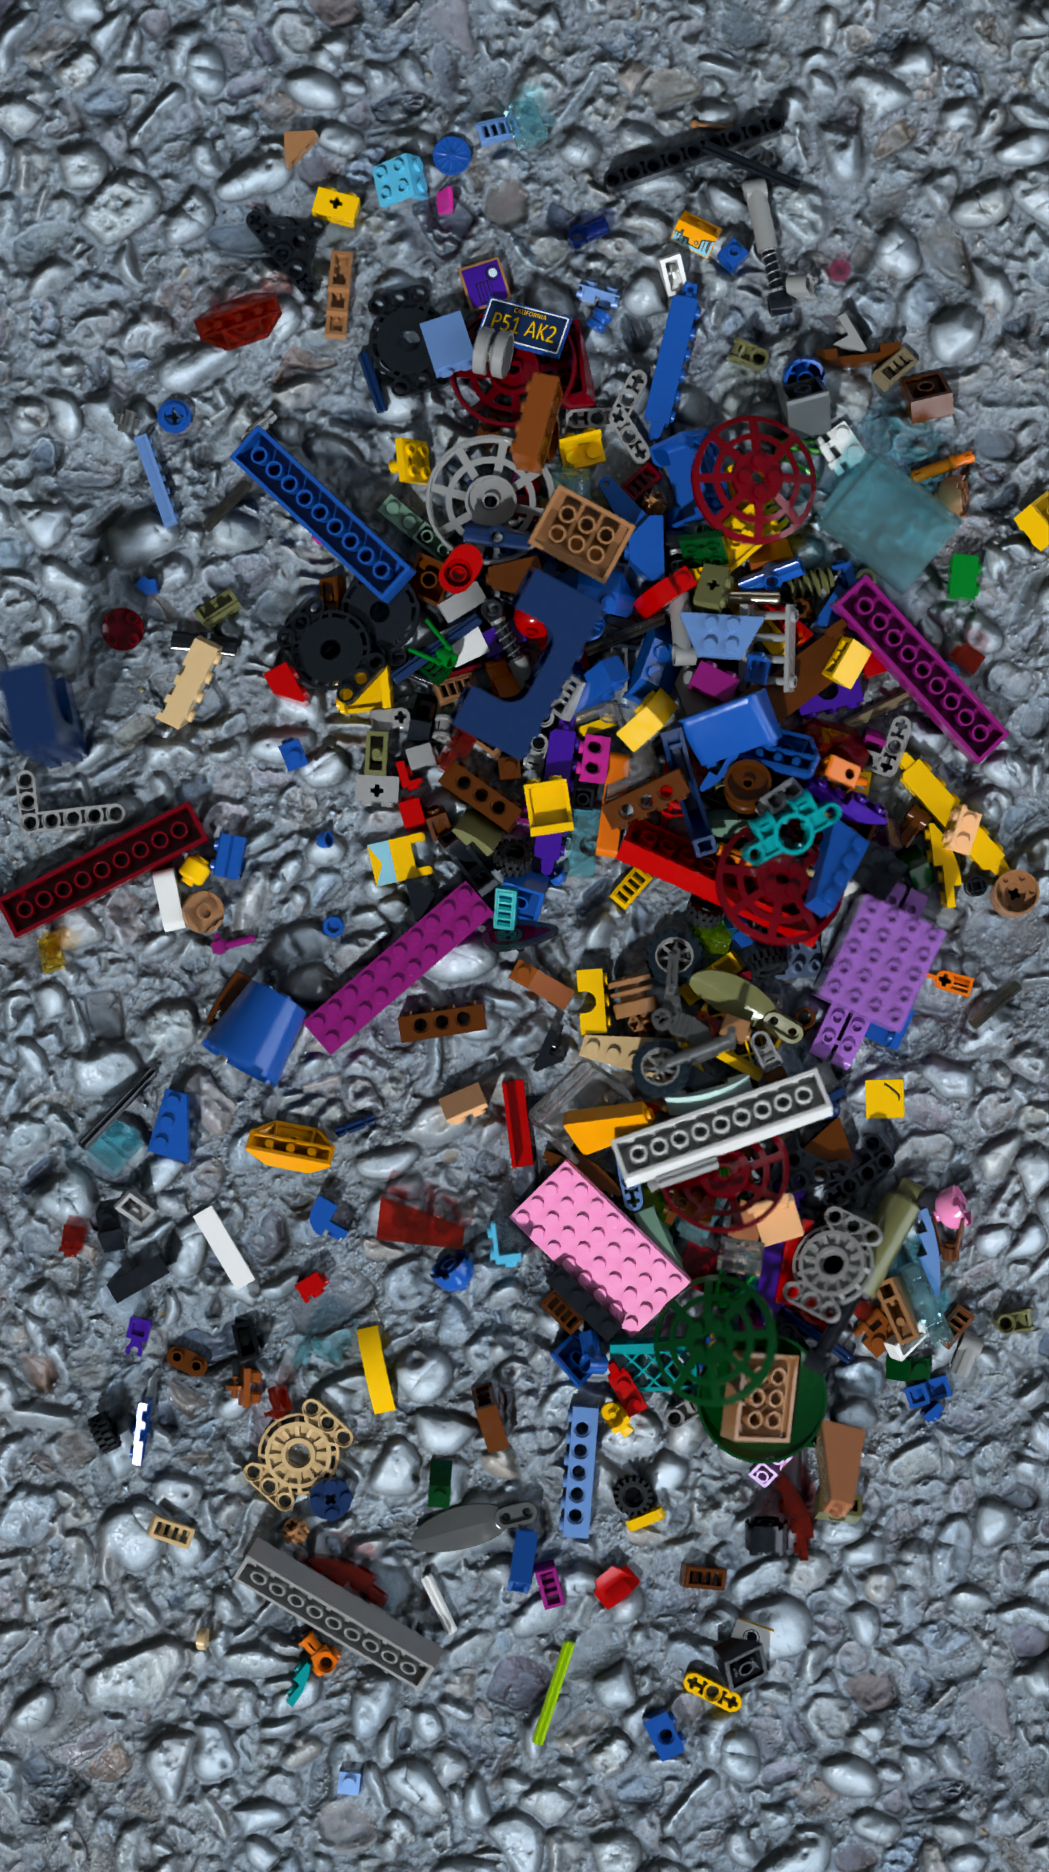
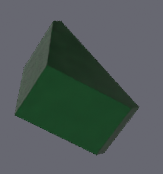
(918, 867)

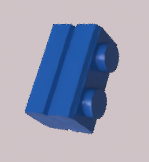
(229, 856)

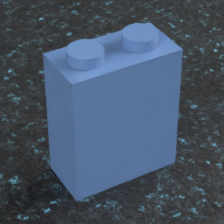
(448, 344)

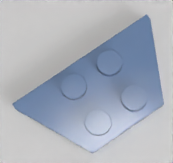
(720, 634)

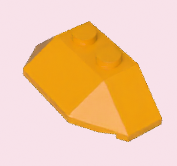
(290, 1146)

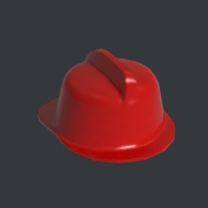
(460, 568)

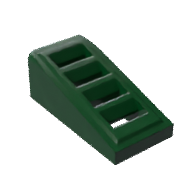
(431, 669)

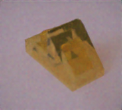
(51, 954)

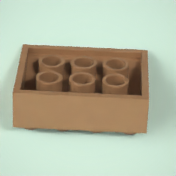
(581, 534)
(769, 1410)

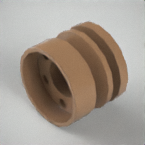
(1026, 890)
(633, 996)

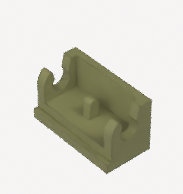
(218, 609)

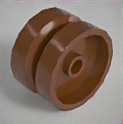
(746, 784)

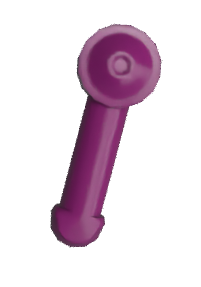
(220, 945)

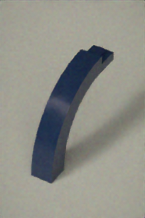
(691, 807)

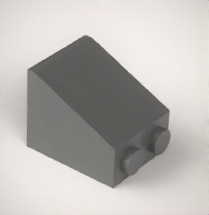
(805, 407)

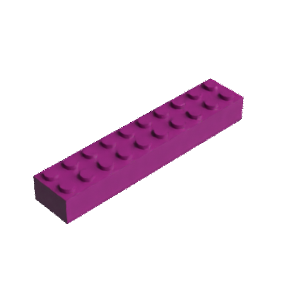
(919, 669)
(398, 968)

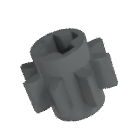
(127, 421)

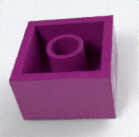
(713, 683)

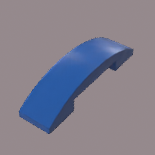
(711, 778)

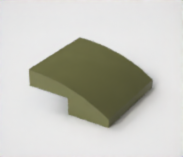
(478, 829)

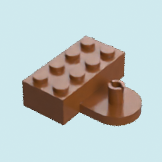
(539, 426)

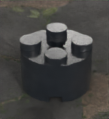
(766, 1536)

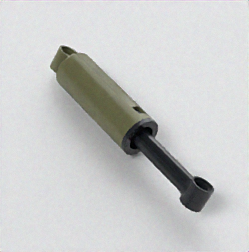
(895, 1221)

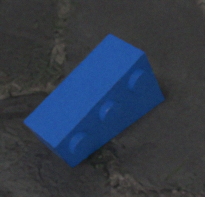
(601, 683)

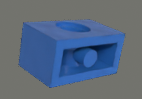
(665, 1746)

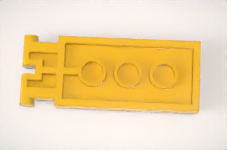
(739, 552)

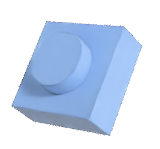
(349, 1782)

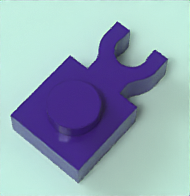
(138, 1331)

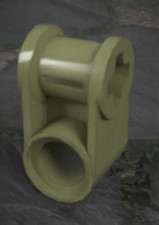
(746, 355)
(1018, 1320)

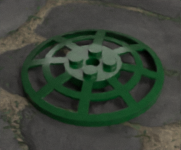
(724, 1345)

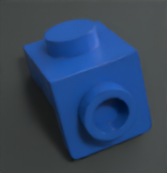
(757, 668)

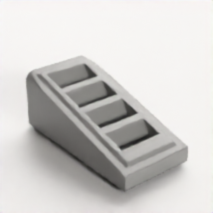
(570, 706)

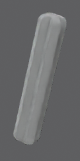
(687, 1172)

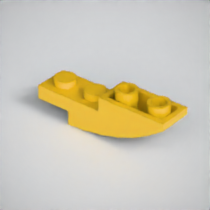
(949, 871)

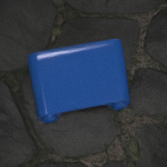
(677, 455)
(731, 728)

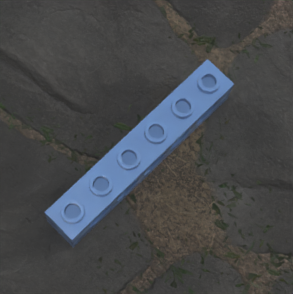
(580, 1526)

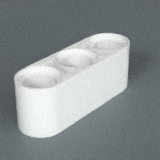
(169, 899)

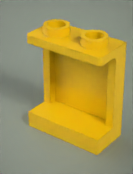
(376, 697)
(548, 806)

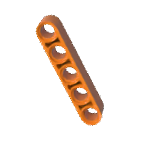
(607, 838)

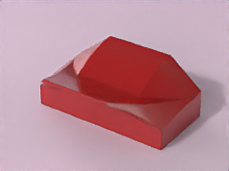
(615, 1585)

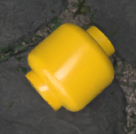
(194, 870)

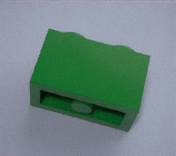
(963, 577)

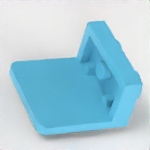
(400, 180)
(509, 1258)

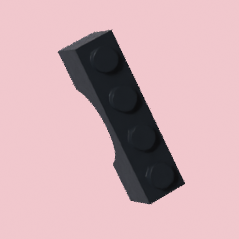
(583, 1302)

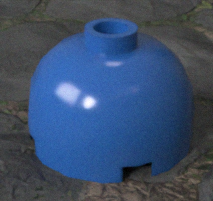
(802, 368)
(453, 1272)

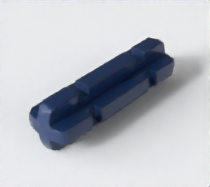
(355, 1125)

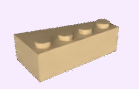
(190, 683)

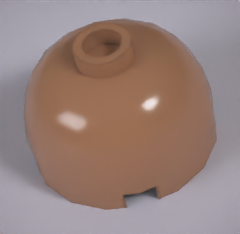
(954, 494)

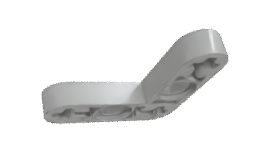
(880, 759)

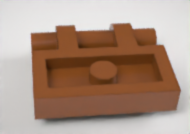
(876, 1338)

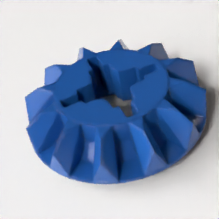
(167, 410)

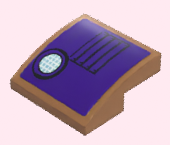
(482, 281)

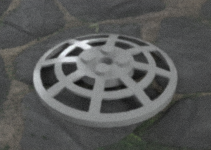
(480, 489)

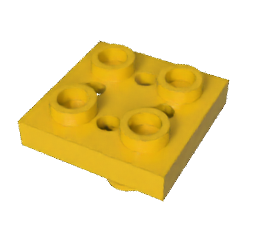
(411, 461)

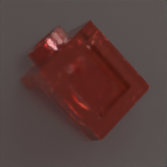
(73, 1240)
(280, 1402)

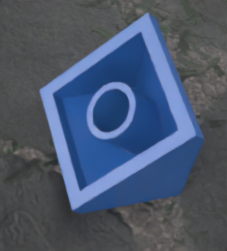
(568, 1356)

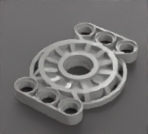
(837, 1242)

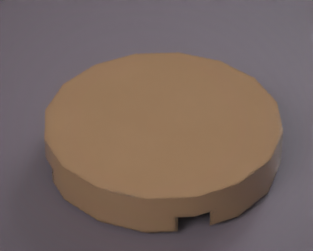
(203, 912)

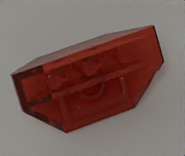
(239, 321)
(836, 740)

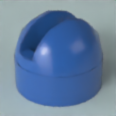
(324, 839)
(557, 877)

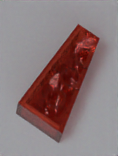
(416, 1226)

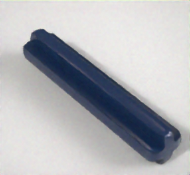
(372, 382)

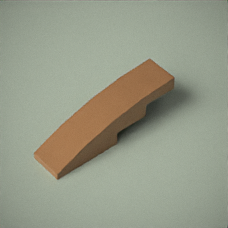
(338, 295)

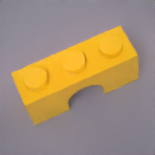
(596, 1020)

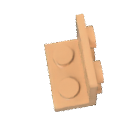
(962, 830)
(781, 1224)

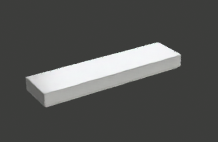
(224, 1247)

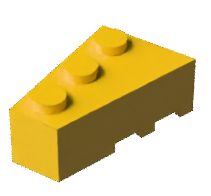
(647, 719)

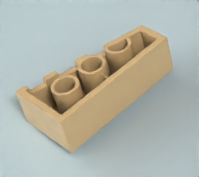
(616, 1050)

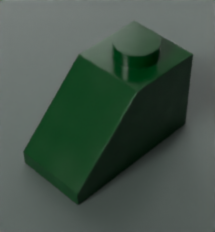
(440, 1483)

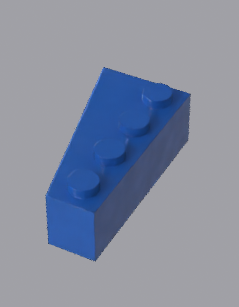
(836, 863)

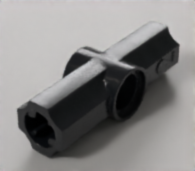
(183, 640)

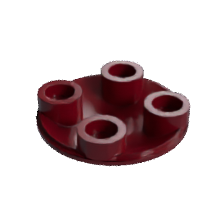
(122, 629)

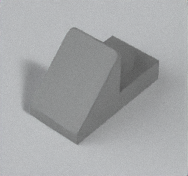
(851, 342)

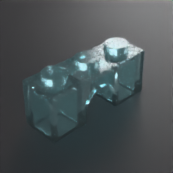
(578, 864)

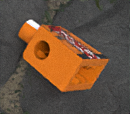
(840, 773)

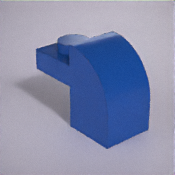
(321, 1218)

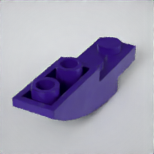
(854, 806)

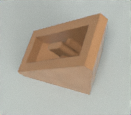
(297, 145)

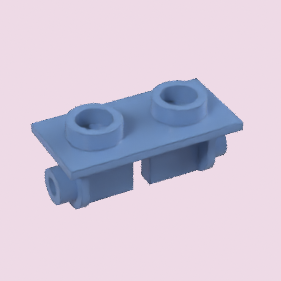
(591, 291)

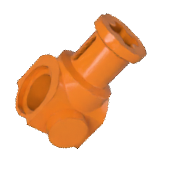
(318, 1652)

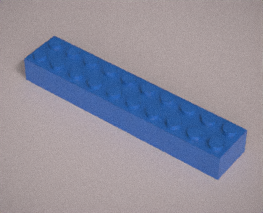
(323, 514)

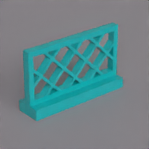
(645, 1345)

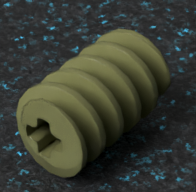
(811, 582)

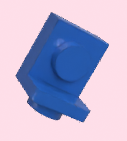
(847, 576)
(293, 754)

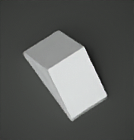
(672, 273)

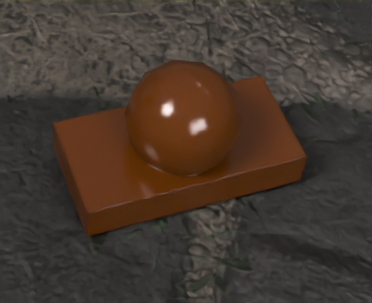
(486, 429)

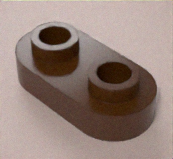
(187, 1359)

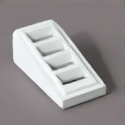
(901, 1352)

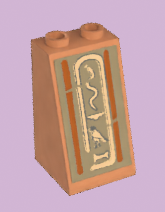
(838, 1465)

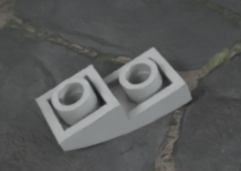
(461, 603)

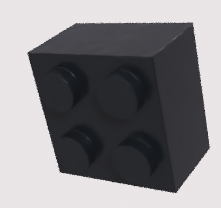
(878, 872)

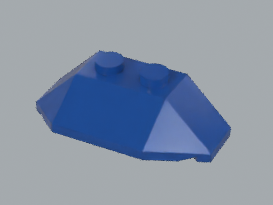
(614, 594)
(653, 665)
(792, 756)

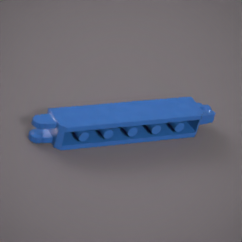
(671, 359)

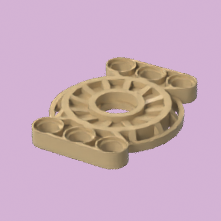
(278, 1464)

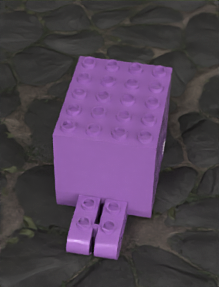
(873, 971)

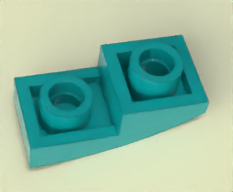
(301, 1676)

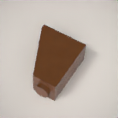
(510, 575)
(829, 1143)
(489, 1417)

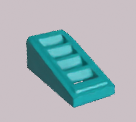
(505, 920)

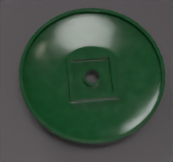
(808, 1410)

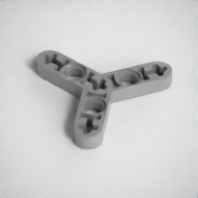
(608, 419)

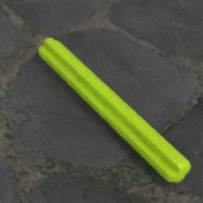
(553, 1692)

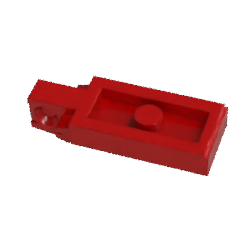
(625, 1389)

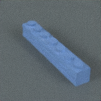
(156, 480)

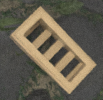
(168, 1538)

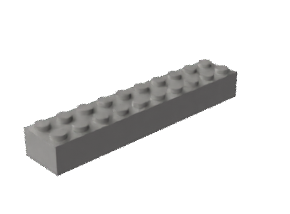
(338, 1614)

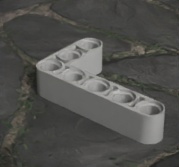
(62, 814)

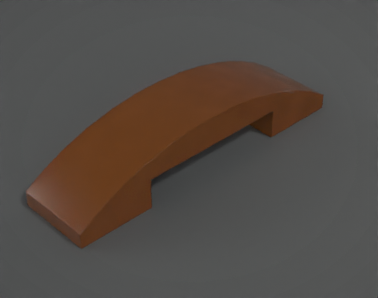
(830, 356)

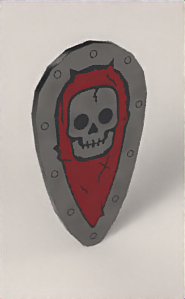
(524, 935)

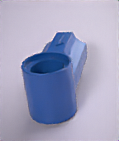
(592, 1359)

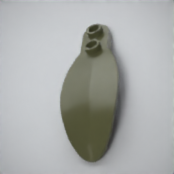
(743, 1000)

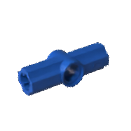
(772, 575)

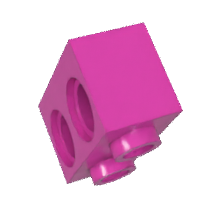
(596, 759)

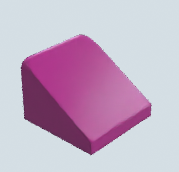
(445, 201)

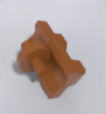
(245, 1396)

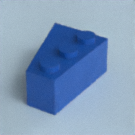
(172, 1127)

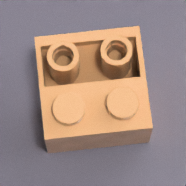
(463, 1103)

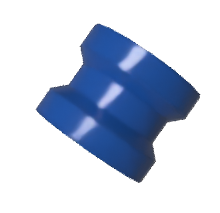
(599, 320)

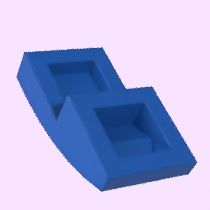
(928, 1391)

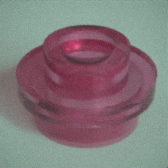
(839, 265)

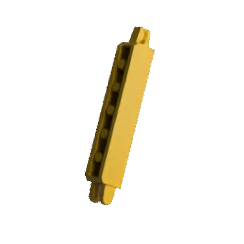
(936, 800)

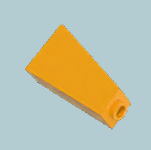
(597, 1126)

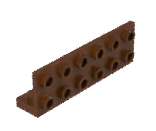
(808, 670)

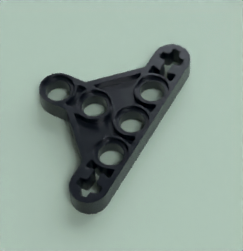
(284, 240)
(807, 1166)

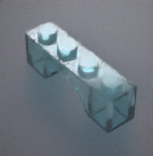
(926, 1304)

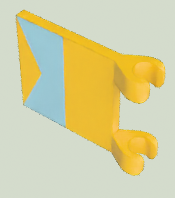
(395, 861)

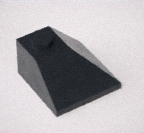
(740, 1662)

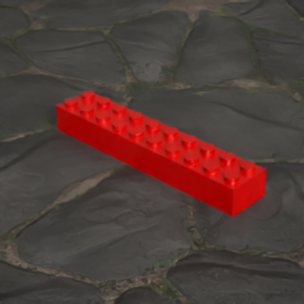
(675, 862)

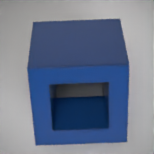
(147, 587)

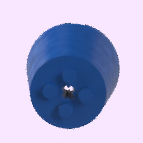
(257, 1032)

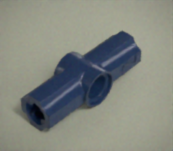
(482, 535)

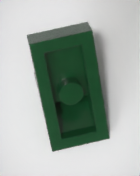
(909, 1369)

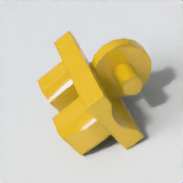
(617, 1418)

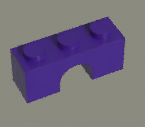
(844, 698)

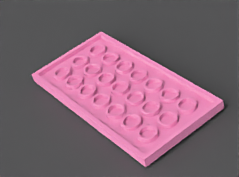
(600, 1247)

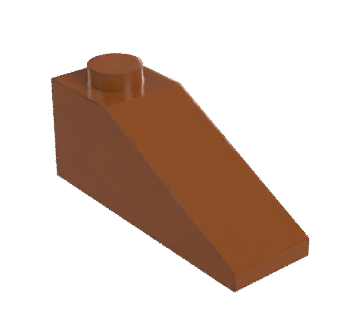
(541, 984)

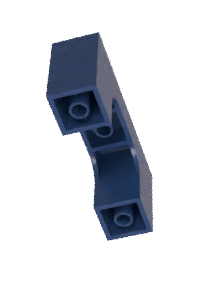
(42, 715)
(516, 720)

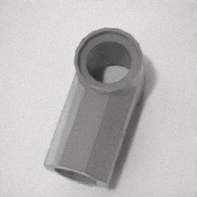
(968, 1349)

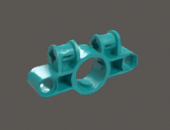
(766, 827)

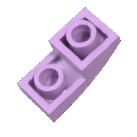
(766, 1473)

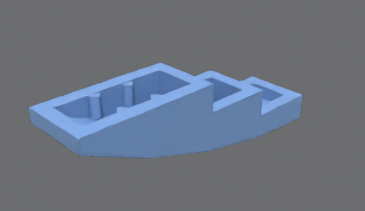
(930, 1256)

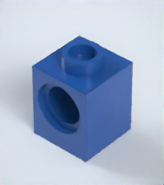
(732, 255)

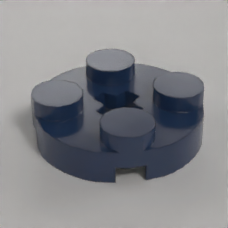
(330, 1486)

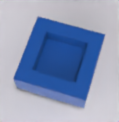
(932, 1412)

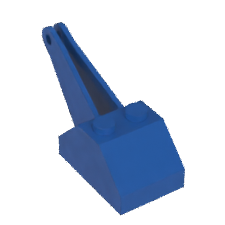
(646, 542)

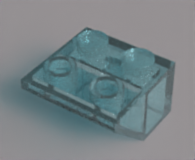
(115, 1148)

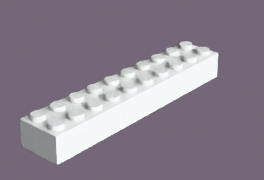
(722, 1127)

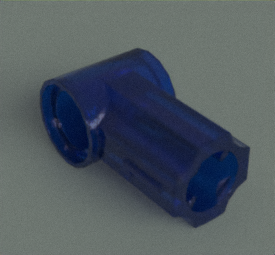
(589, 231)

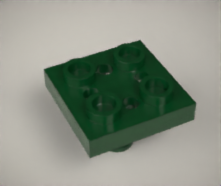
(703, 548)

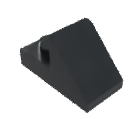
(544, 1058)
(110, 1229)
(246, 1341)

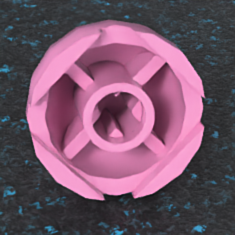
(951, 1207)

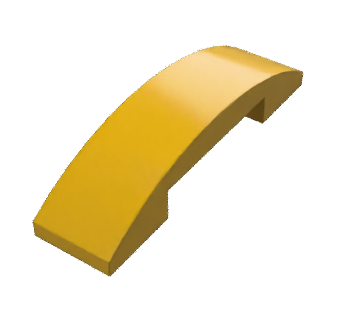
(375, 1369)

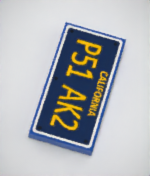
(532, 327)

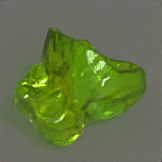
(714, 940)

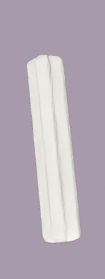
(439, 1604)

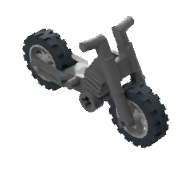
(677, 1024)

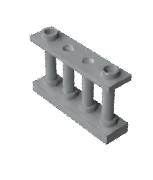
(790, 616)

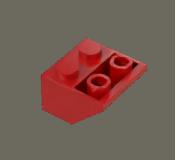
(285, 685)

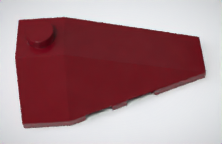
(583, 391)

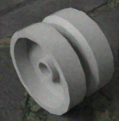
(493, 352)

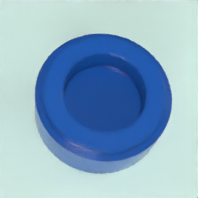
(333, 926)

